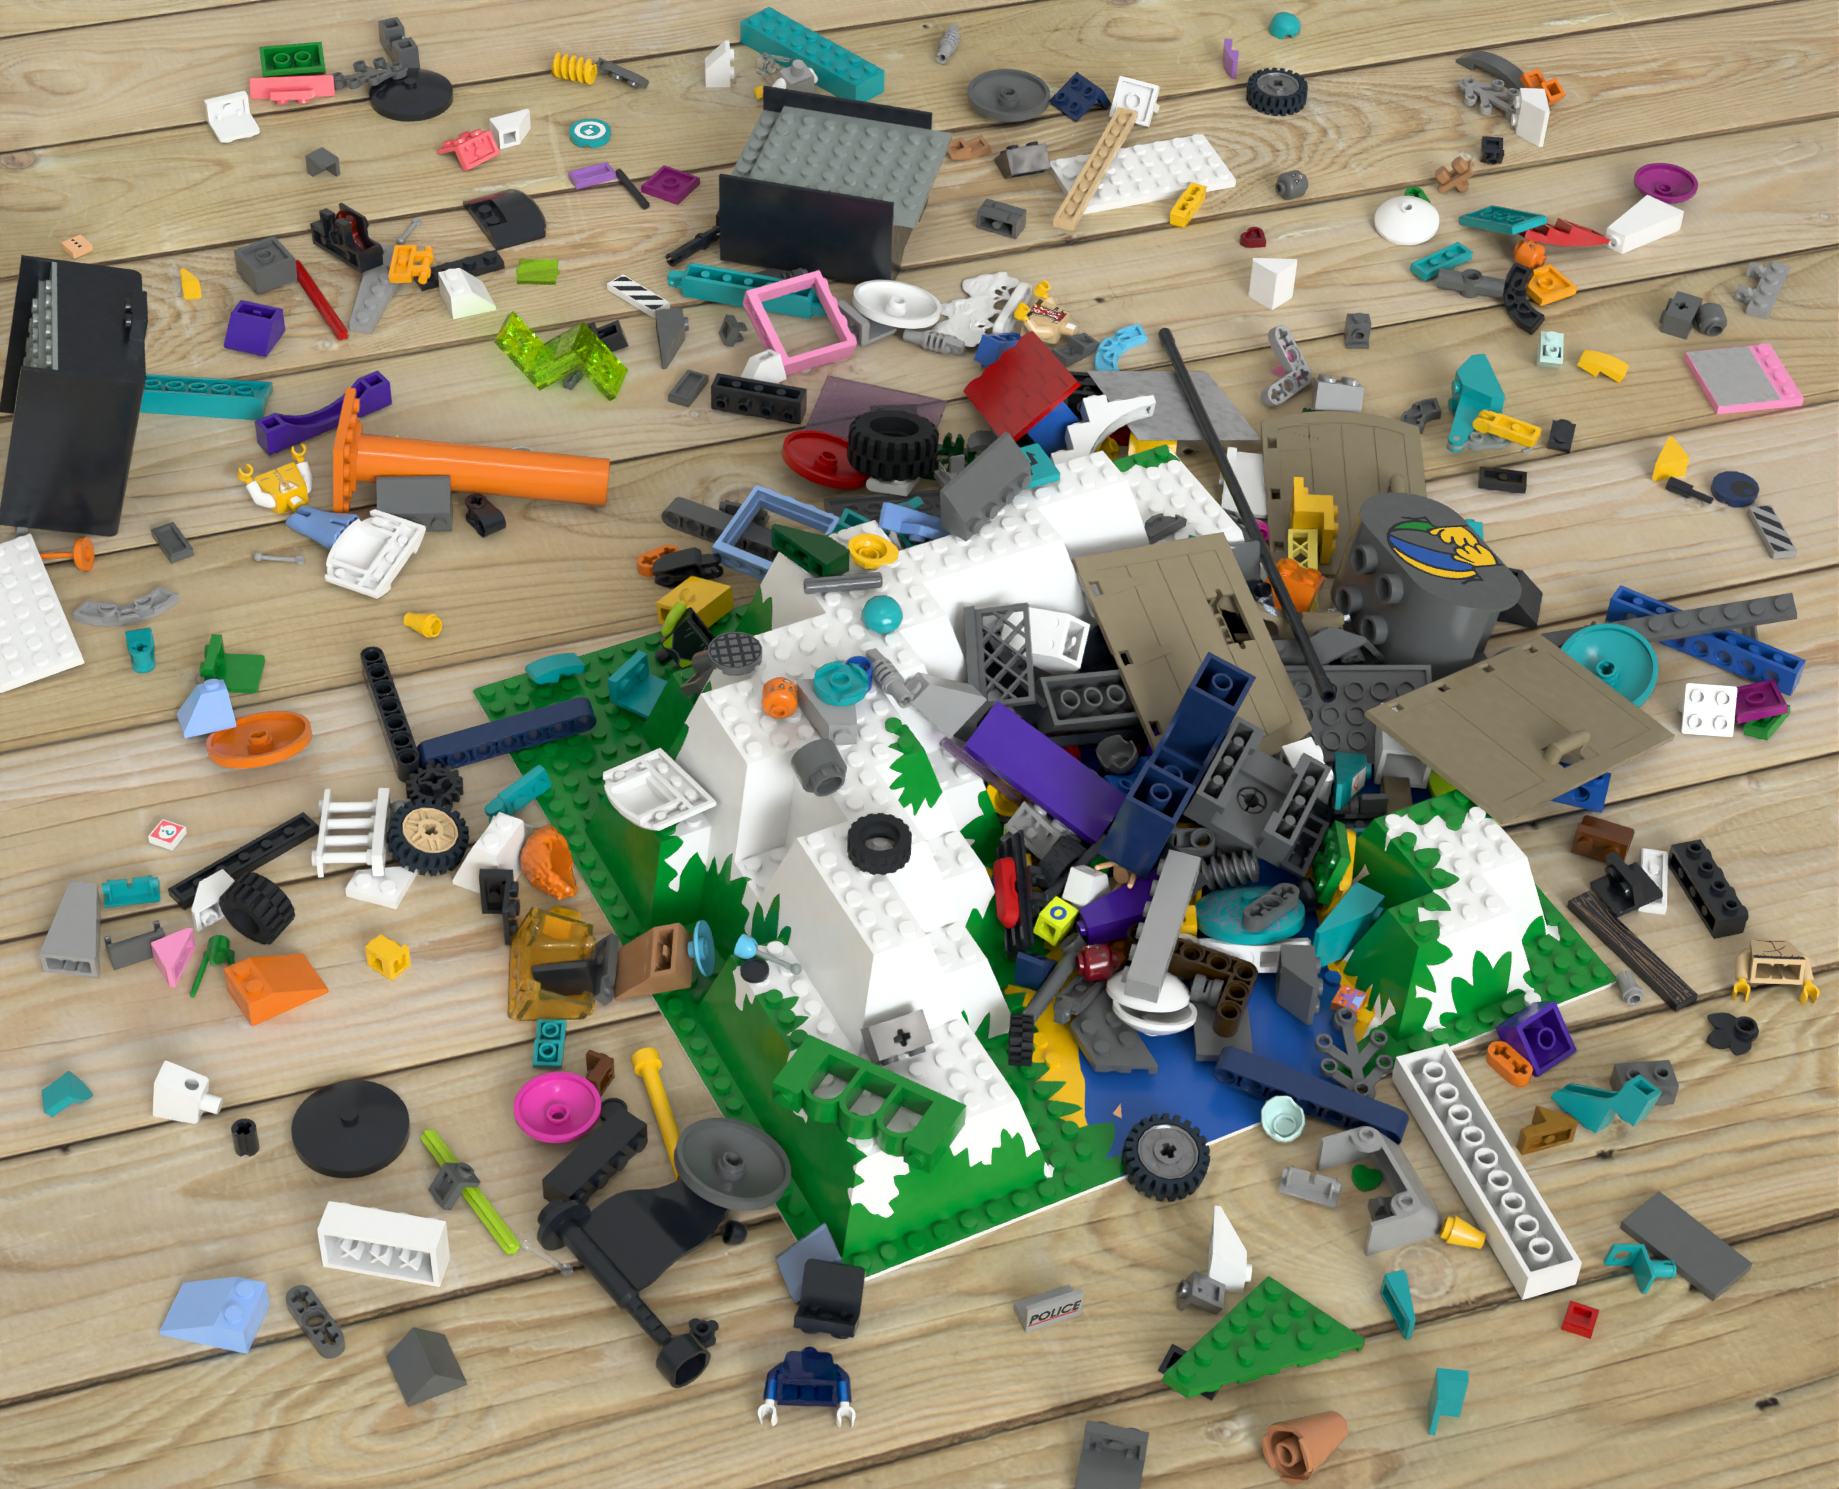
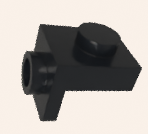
(1492, 150)
(1561, 435)

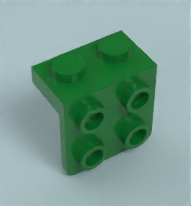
(239, 671)

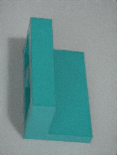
(1446, 1395)

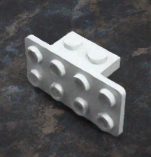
(1250, 475)

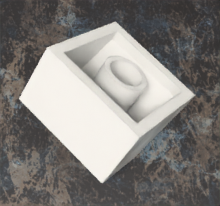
(1531, 115)
(464, 293)

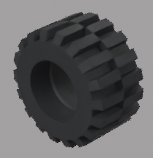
(257, 907)

